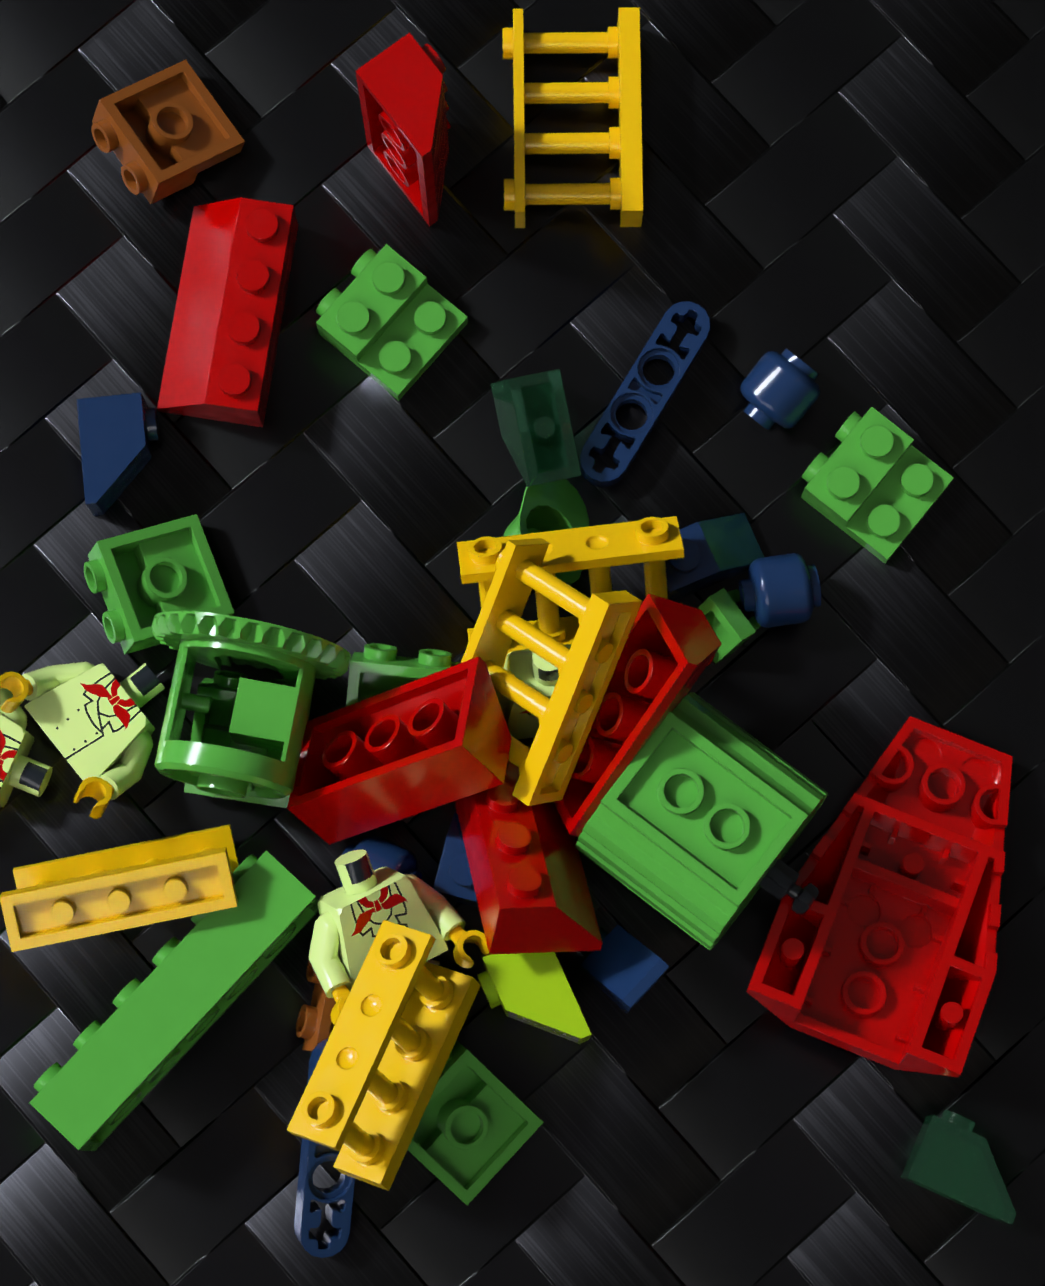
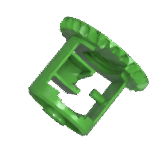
(263, 712)

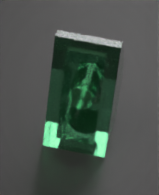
(537, 426)
(959, 1167)

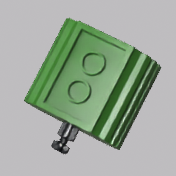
(703, 822)

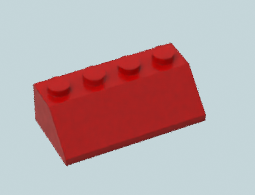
(407, 120)
(229, 311)
(654, 673)
(401, 753)
(526, 874)

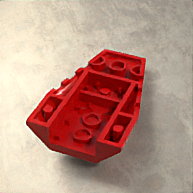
(905, 910)

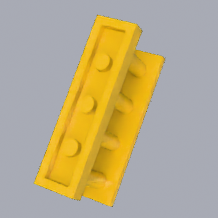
(620, 93)
(581, 548)
(582, 669)
(121, 888)
(408, 1069)

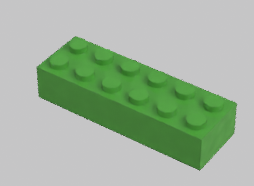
(174, 1004)

